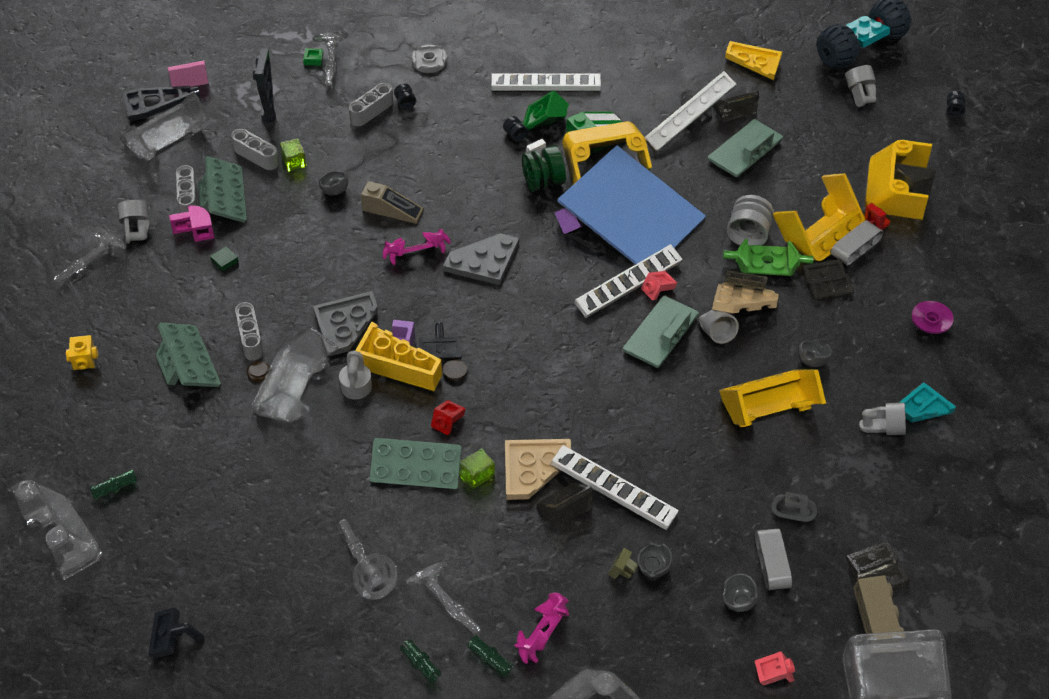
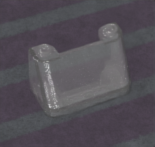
(70, 540)
(897, 665)

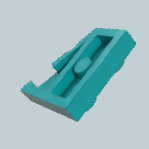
(926, 404)

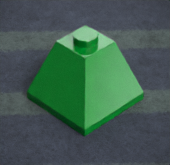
(545, 111)

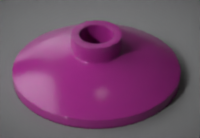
(932, 317)

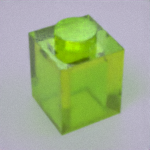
(293, 154)
(477, 468)

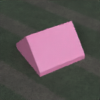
(188, 74)

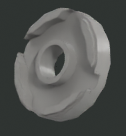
(438, 60)

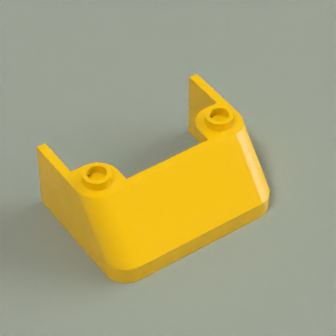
(579, 142)
(894, 194)
(840, 218)
(773, 394)

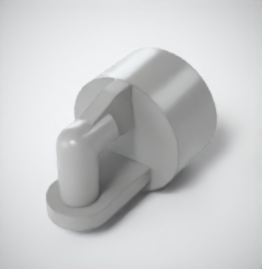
(859, 79)
(134, 213)
(719, 325)
(355, 377)
(885, 419)

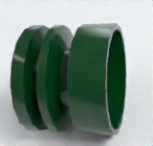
(543, 168)

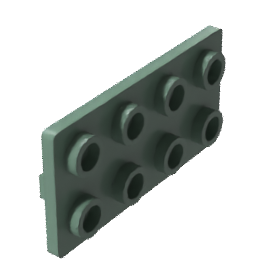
(745, 148)
(223, 189)
(660, 331)
(185, 356)
(415, 463)

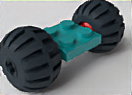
(840, 43)

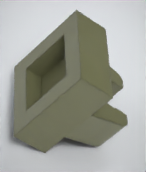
(623, 565)

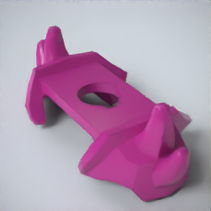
(433, 240)
(552, 613)

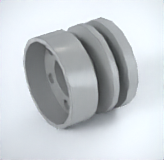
(750, 220)

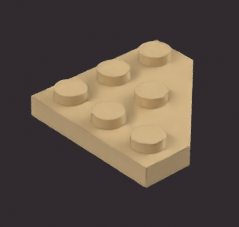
(733, 299)
(530, 465)

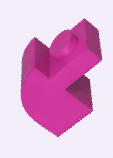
(195, 220)

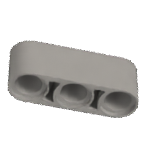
(371, 104)
(255, 149)
(186, 188)
(857, 242)
(249, 331)
(773, 559)

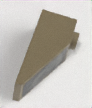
(387, 202)

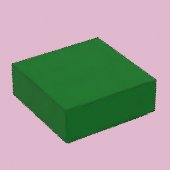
(313, 56)

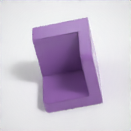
(568, 221)
(404, 330)

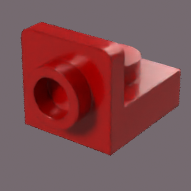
(876, 216)
(446, 415)

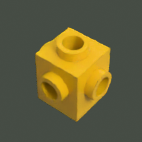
(82, 352)

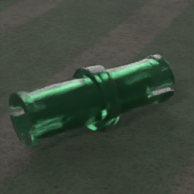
(113, 484)
(490, 655)
(420, 660)

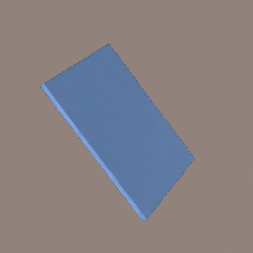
(630, 207)

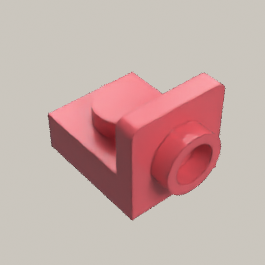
(657, 282)
(774, 668)

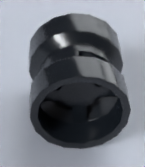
(405, 96)
(956, 104)
(515, 128)

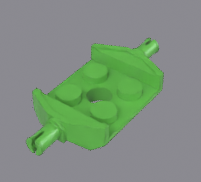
(752, 257)

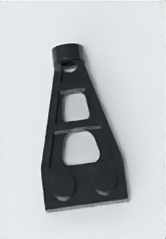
(263, 78)
(135, 100)

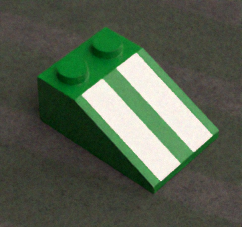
(591, 119)

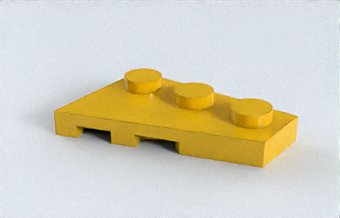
(754, 58)

